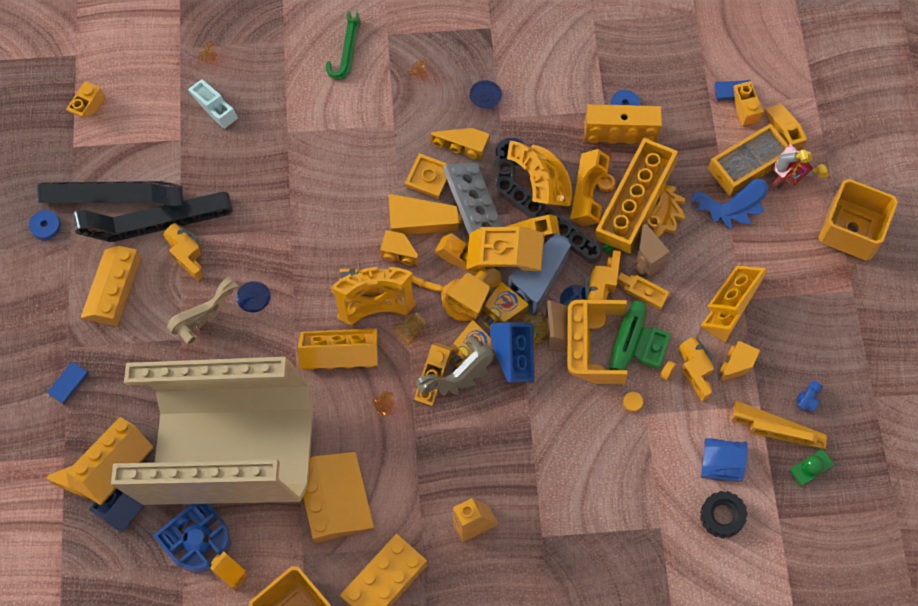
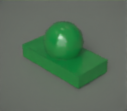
(811, 467)

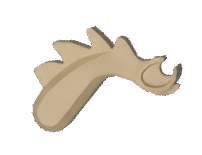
(196, 317)

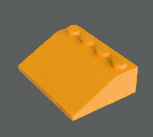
(336, 497)

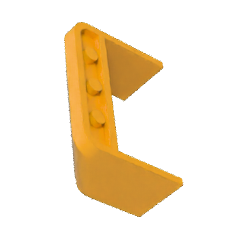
(581, 318)

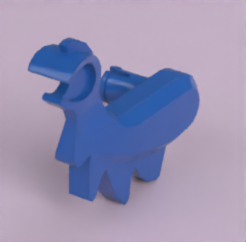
(744, 202)

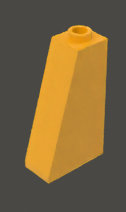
(420, 216)
(472, 519)

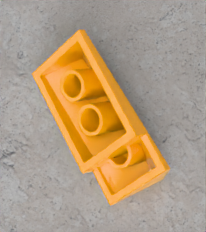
(732, 300)

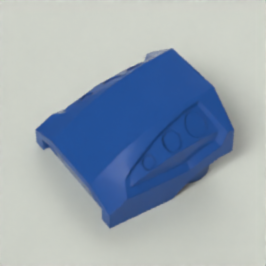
(724, 460)

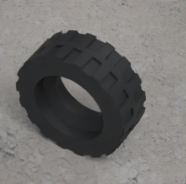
(730, 500)

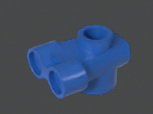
(807, 399)

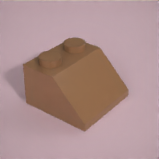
(650, 253)
(557, 325)

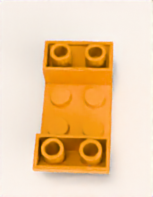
(505, 248)

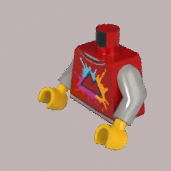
(794, 166)

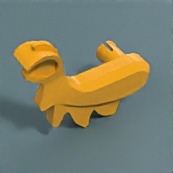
(666, 211)

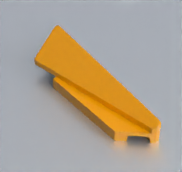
(775, 427)

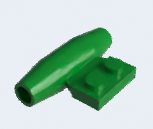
(636, 341)

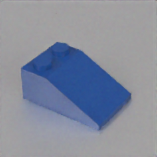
(514, 350)

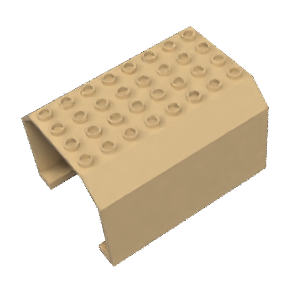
(223, 432)

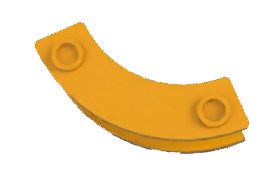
(547, 173)
(392, 280)

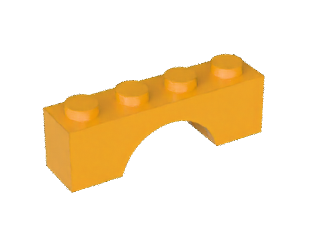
(591, 169)

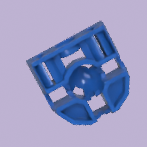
(194, 537)

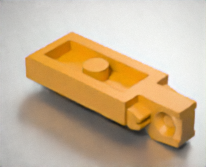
(643, 290)

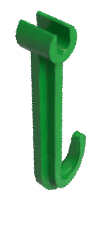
(348, 49)

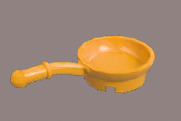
(450, 309)

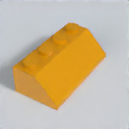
(111, 286)
(338, 349)
(93, 470)

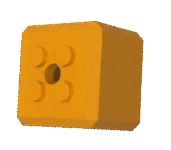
(864, 209)
(290, 589)

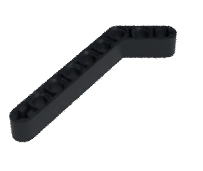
(121, 191)
(525, 204)
(151, 220)

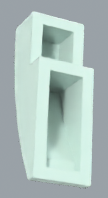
(213, 103)

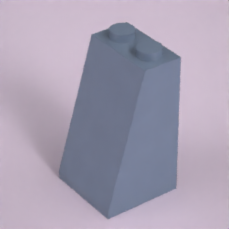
(536, 285)

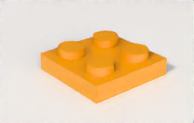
(427, 176)

